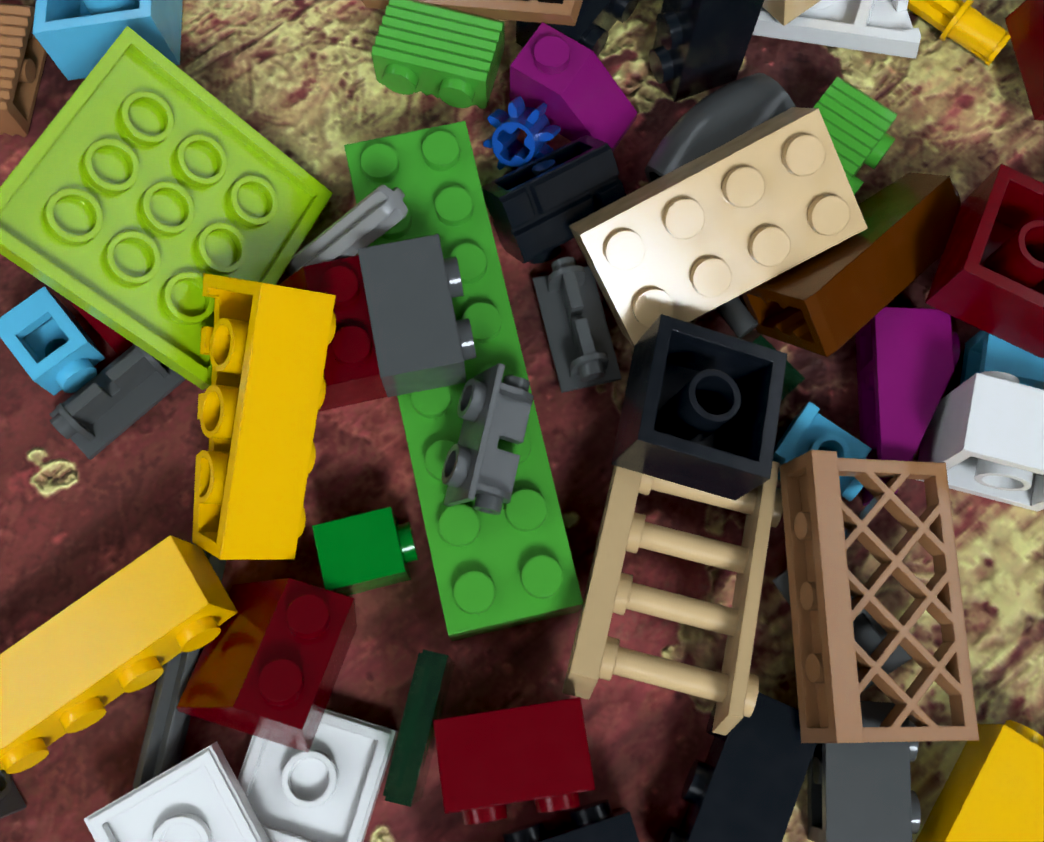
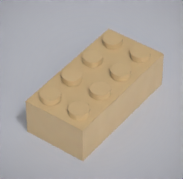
(721, 223)

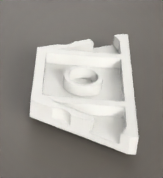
(849, 24)

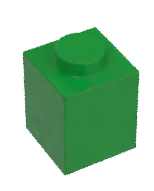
(364, 551)

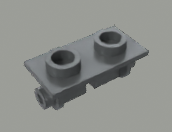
(576, 326)
(114, 400)
(475, 464)

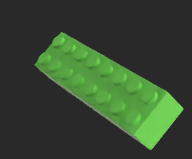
(486, 566)

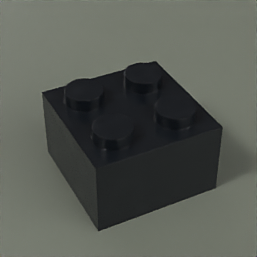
(700, 409)

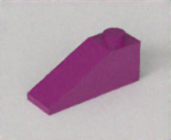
(901, 376)

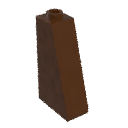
(850, 283)

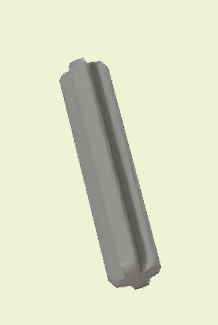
(354, 230)

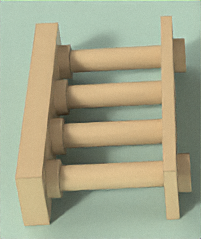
(612, 591)

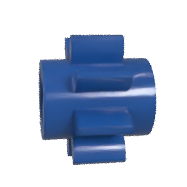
(504, 139)

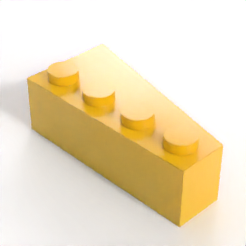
(259, 416)

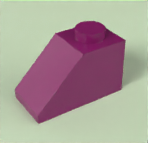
(573, 85)

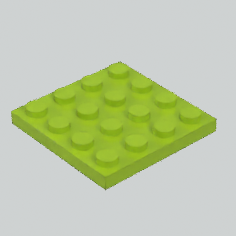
(147, 192)

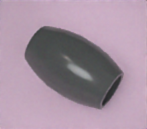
(718, 120)

